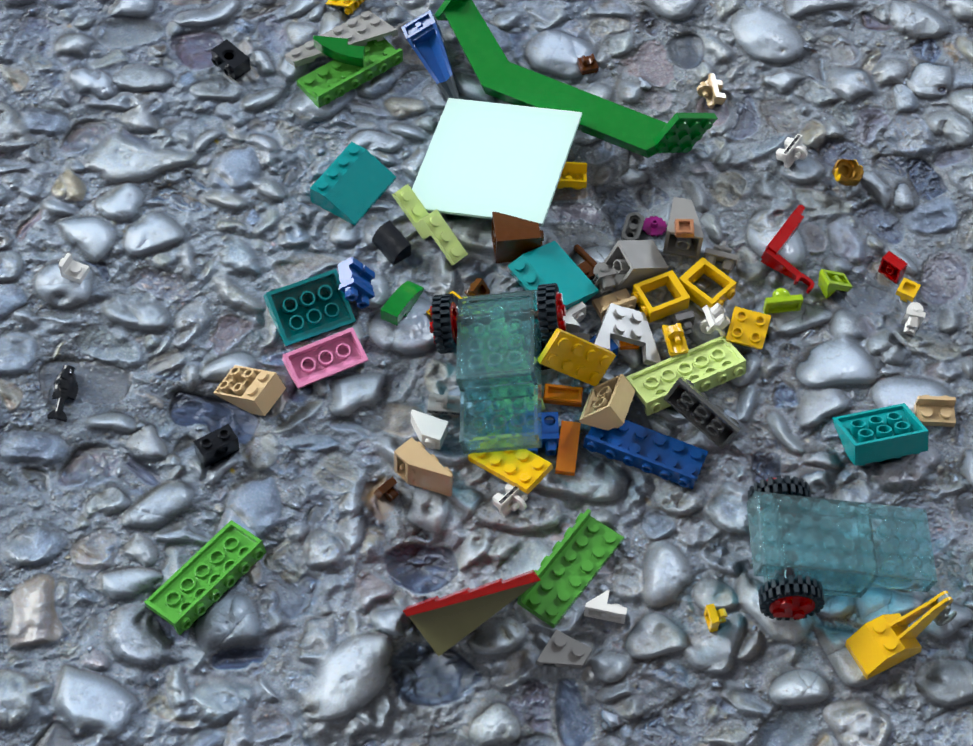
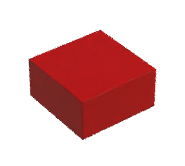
(892, 267)

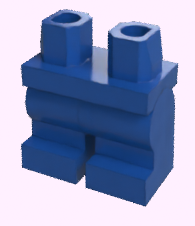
(356, 281)
(550, 434)

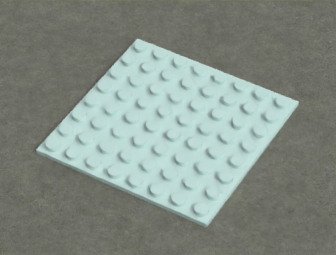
(495, 159)

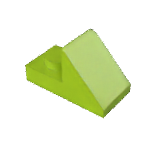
(831, 281)

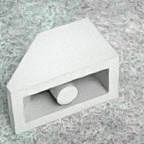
(429, 429)

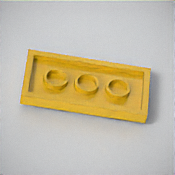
(576, 357)
(515, 467)

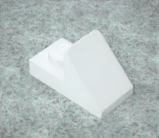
(574, 316)
(599, 609)

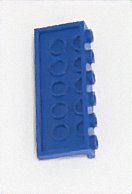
(649, 452)

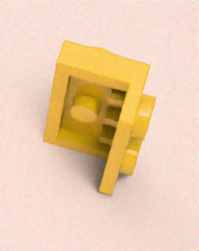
(573, 176)

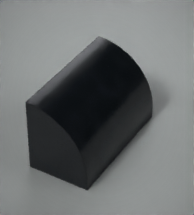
(391, 243)

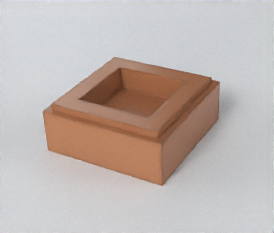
(684, 228)

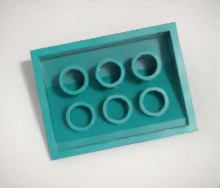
(351, 184)
(552, 265)
(309, 307)
(881, 434)

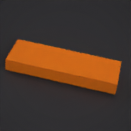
(567, 448)

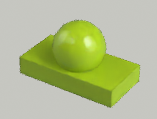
(782, 302)

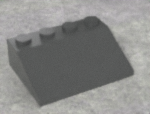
(702, 412)

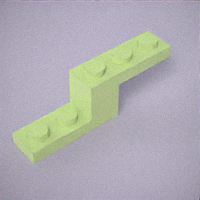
(430, 224)

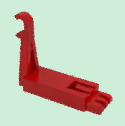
(777, 262)

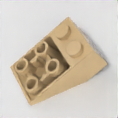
(251, 389)
(421, 468)

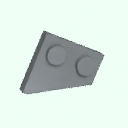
(564, 652)

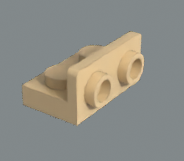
(619, 298)
(935, 410)

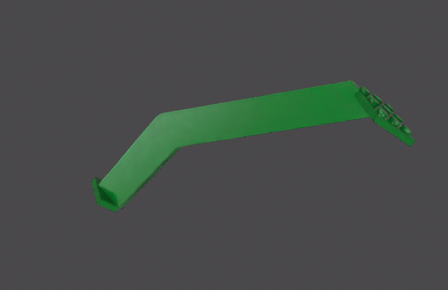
(528, 88)

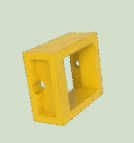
(680, 296)
(698, 296)

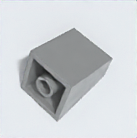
(683, 247)
(635, 262)

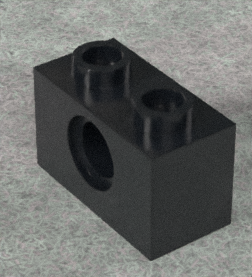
(230, 59)
(216, 445)

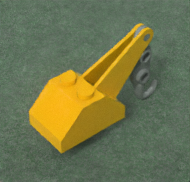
(890, 640)

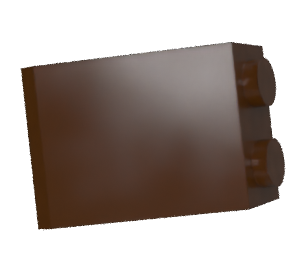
(513, 237)

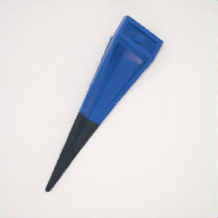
(427, 42)

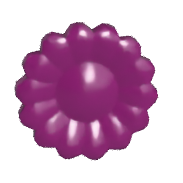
(654, 226)

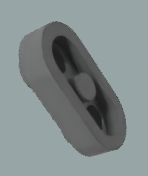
(631, 229)

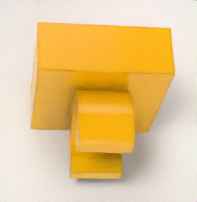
(907, 290)
(713, 617)

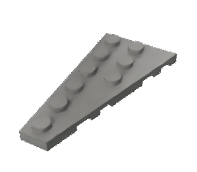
(357, 30)

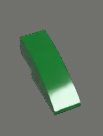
(340, 50)
(401, 302)

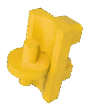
(675, 339)

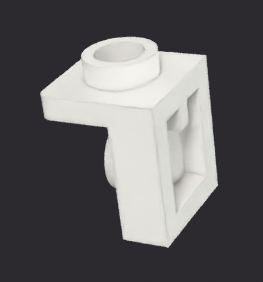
(72, 269)

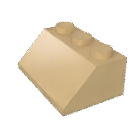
(608, 404)

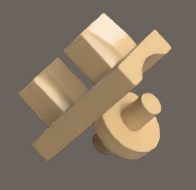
(710, 90)

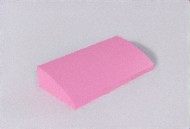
(324, 358)

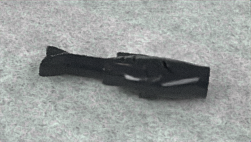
(64, 388)

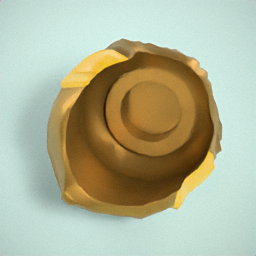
(848, 172)

